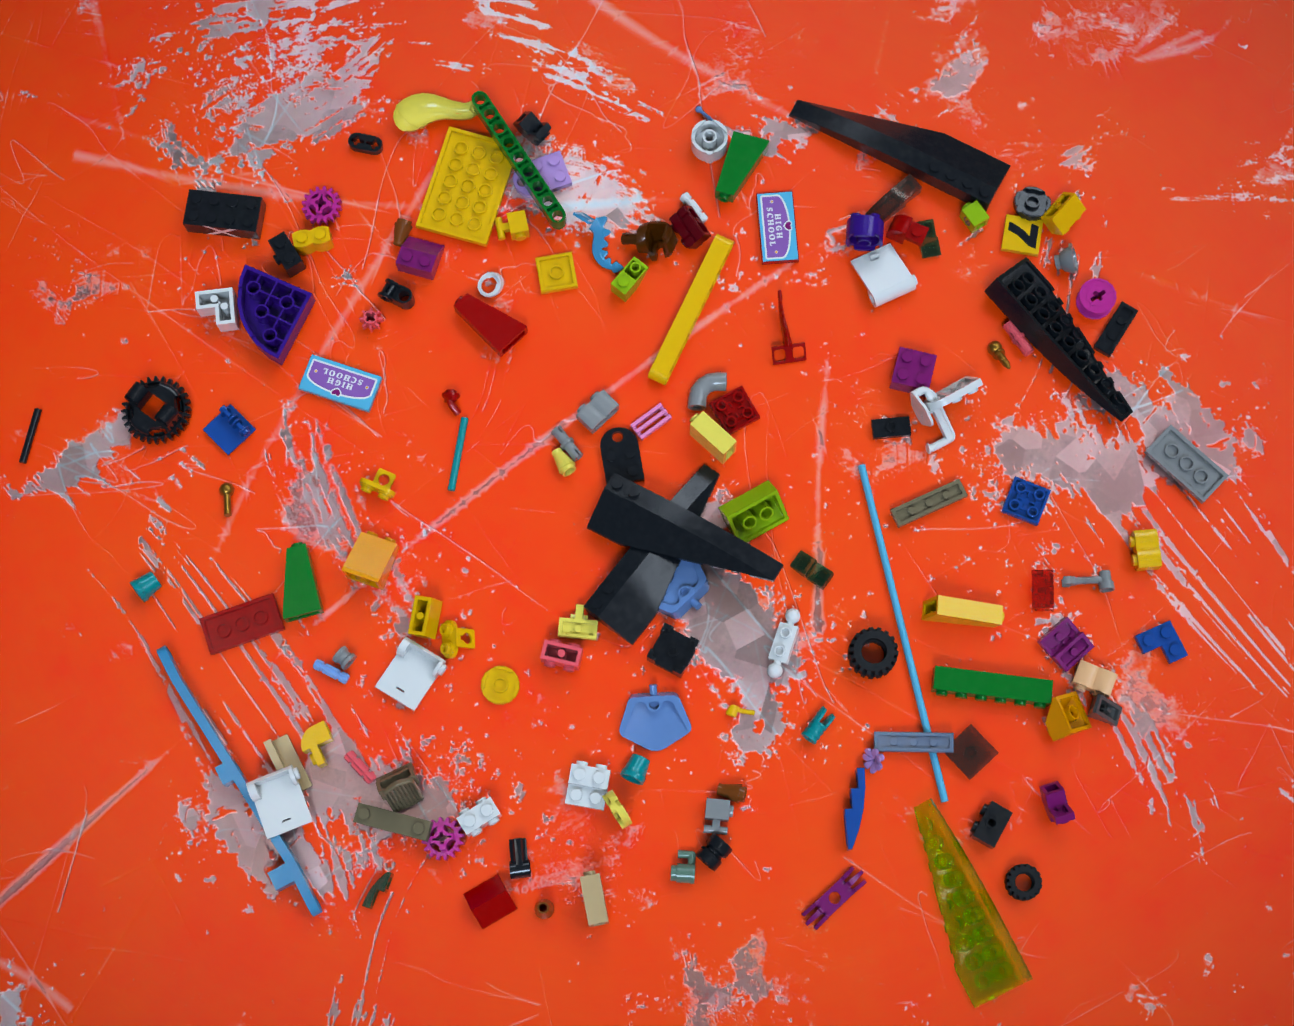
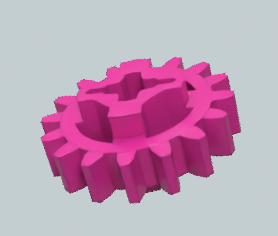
(326, 212)
(444, 847)

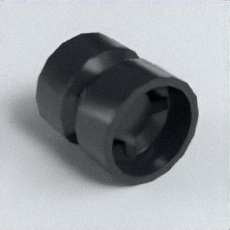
(714, 852)

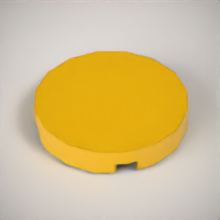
(500, 685)

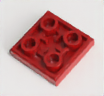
(734, 410)

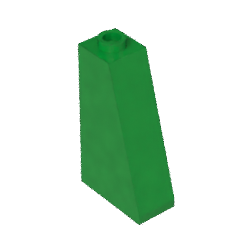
(740, 162)
(300, 585)

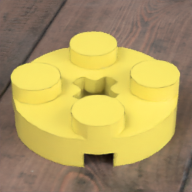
(617, 809)

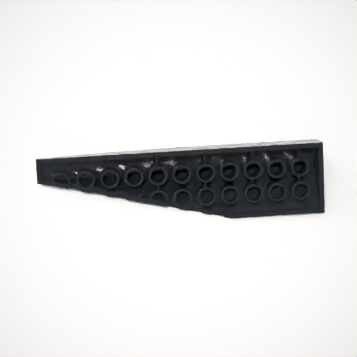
(913, 150)

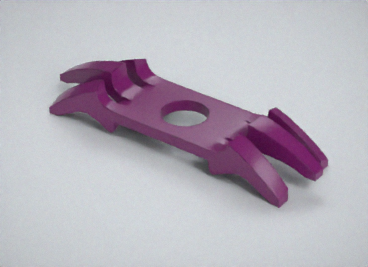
(825, 906)

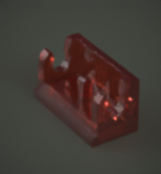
(1043, 590)

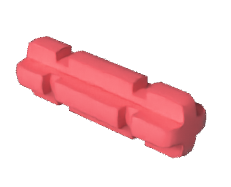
(360, 767)

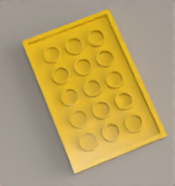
(466, 188)

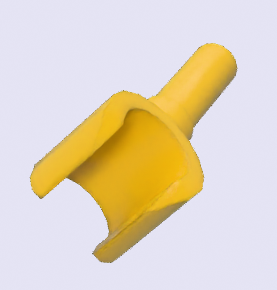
(733, 710)

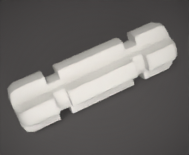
(686, 199)

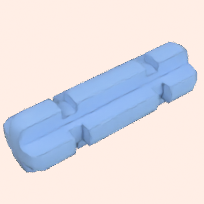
(331, 671)

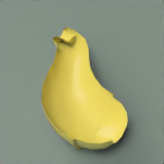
(425, 108)

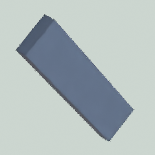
(914, 742)

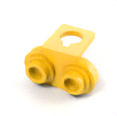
(384, 491)
(452, 639)

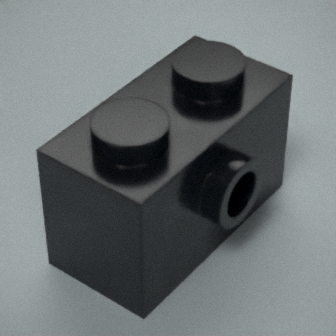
(286, 254)
(991, 824)

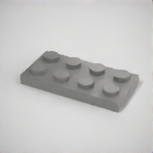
(1186, 464)

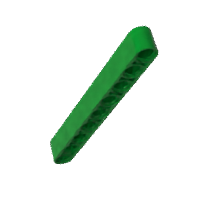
(515, 152)

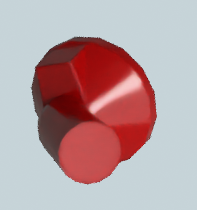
(450, 397)

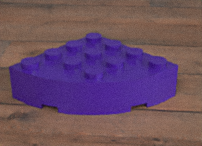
(272, 311)

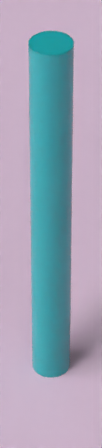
(457, 454)

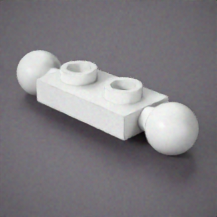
(783, 643)

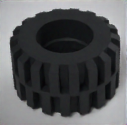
(884, 641)

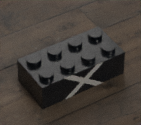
(224, 214)

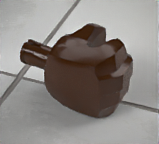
(652, 237)

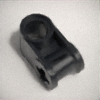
(394, 292)

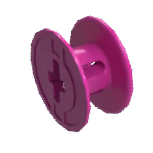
(1093, 289)

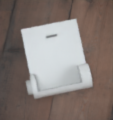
(884, 275)
(411, 671)
(278, 799)

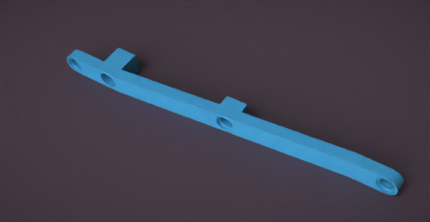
(230, 773)

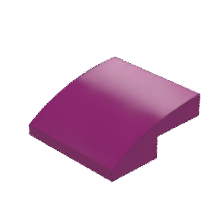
(1065, 644)

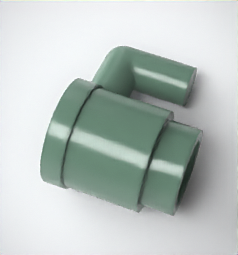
(684, 872)

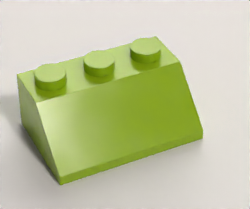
(754, 512)

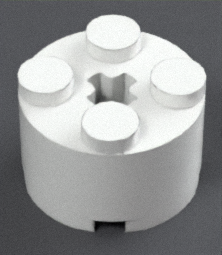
(709, 140)

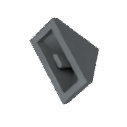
(1104, 710)

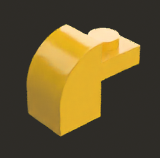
(313, 739)

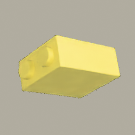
(712, 437)

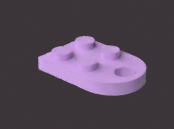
(552, 171)

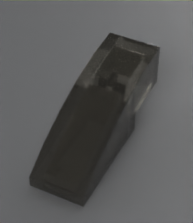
(896, 198)

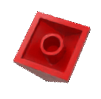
(490, 901)

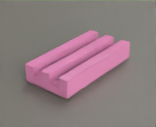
(668, 417)

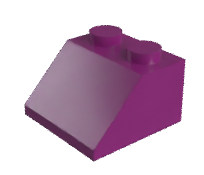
(419, 257)

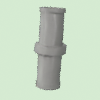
(567, 443)

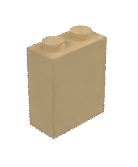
(594, 899)

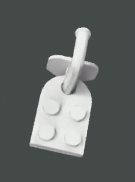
(934, 405)

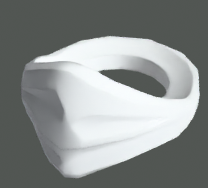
(498, 288)

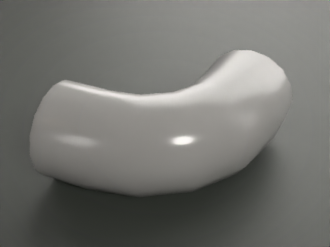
(703, 387)

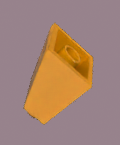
(371, 560)

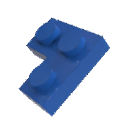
(1163, 637)

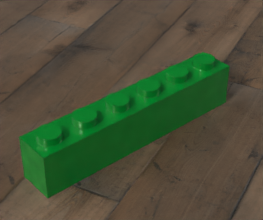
(992, 686)

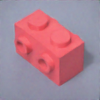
(563, 655)

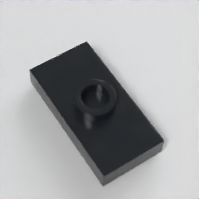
(890, 428)

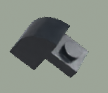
(532, 128)

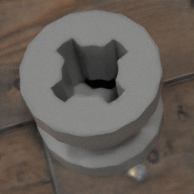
(344, 657)

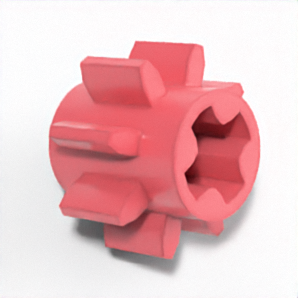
(373, 315)

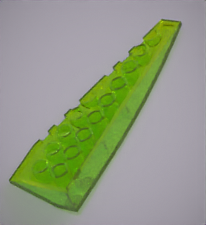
(978, 938)

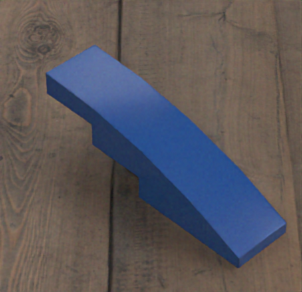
(853, 816)

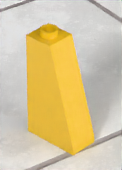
(962, 611)

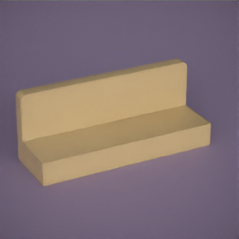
(283, 755)

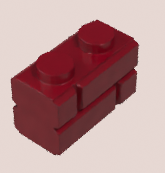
(689, 227)

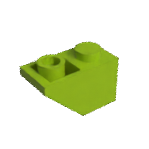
(629, 279)

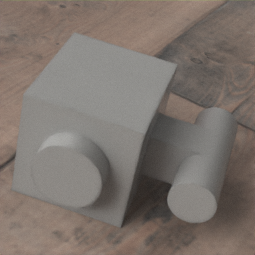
(717, 811)

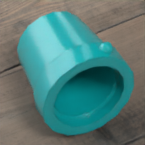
(146, 586)
(636, 769)

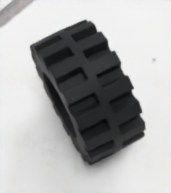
(1011, 887)

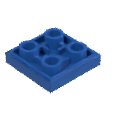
(1025, 501)

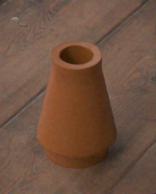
(401, 231)
(733, 792)
(546, 914)

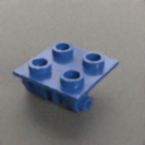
(229, 429)

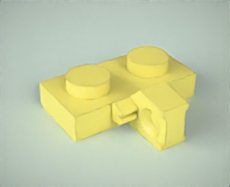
(578, 626)

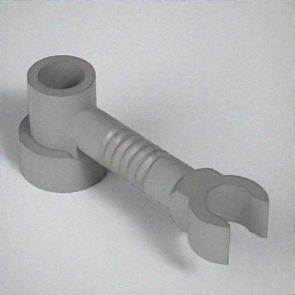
(1103, 580)

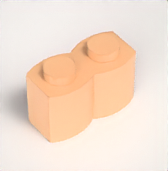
(1093, 679)

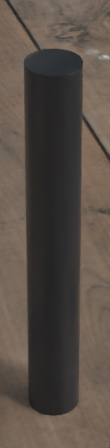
(30, 435)

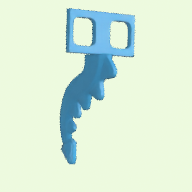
(599, 242)

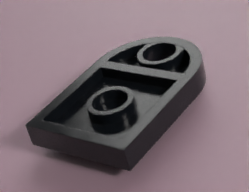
(621, 456)

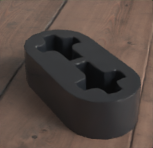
(365, 143)

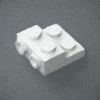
(587, 785)

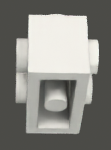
(478, 817)

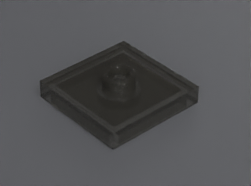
(971, 752)

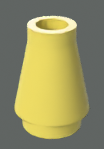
(564, 463)

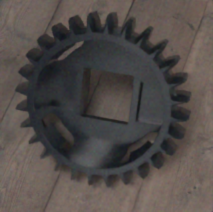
(166, 418)

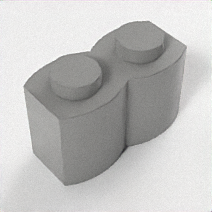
(597, 411)

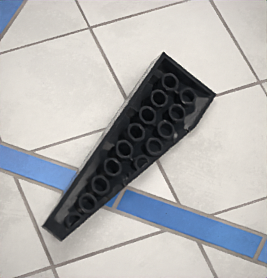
(1034, 309)
(653, 523)
(639, 581)

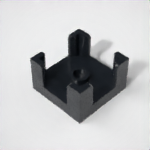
(673, 651)

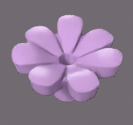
(873, 760)

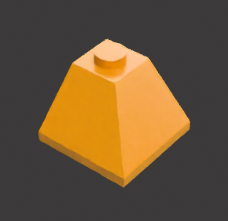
(1066, 716)

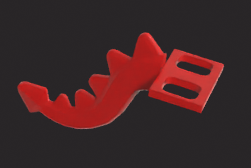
(787, 343)

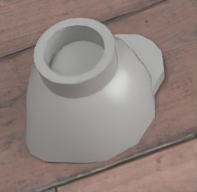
(1067, 260)

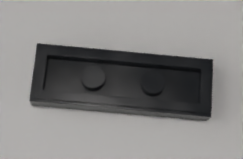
(1115, 329)

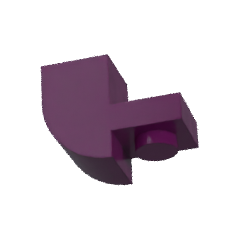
(1055, 803)

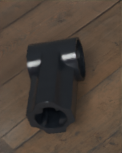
(519, 864)

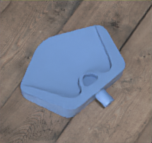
(685, 590)
(654, 719)

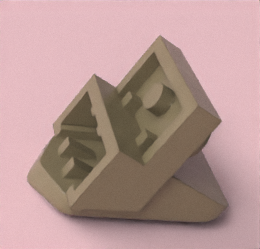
(400, 788)

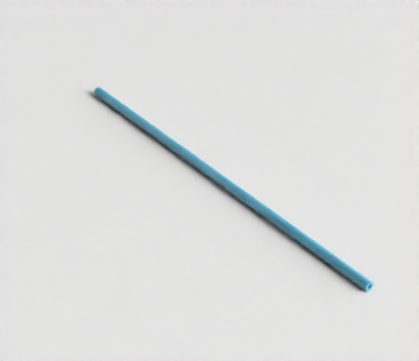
(901, 626)

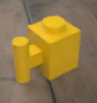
(516, 225)

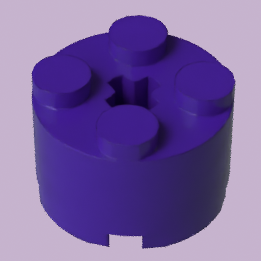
(864, 231)

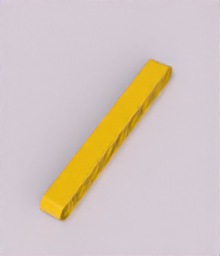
(690, 309)

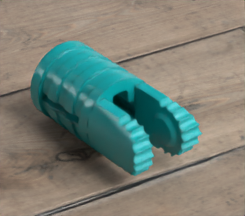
(816, 728)

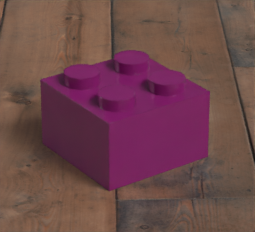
(912, 370)

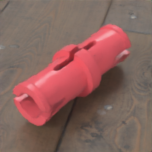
(1018, 338)

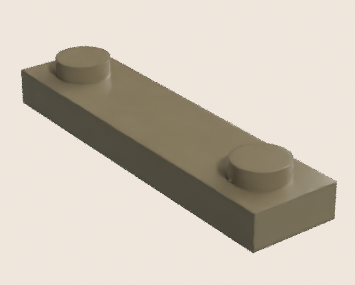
(928, 503)
(393, 822)

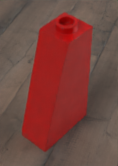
(492, 325)

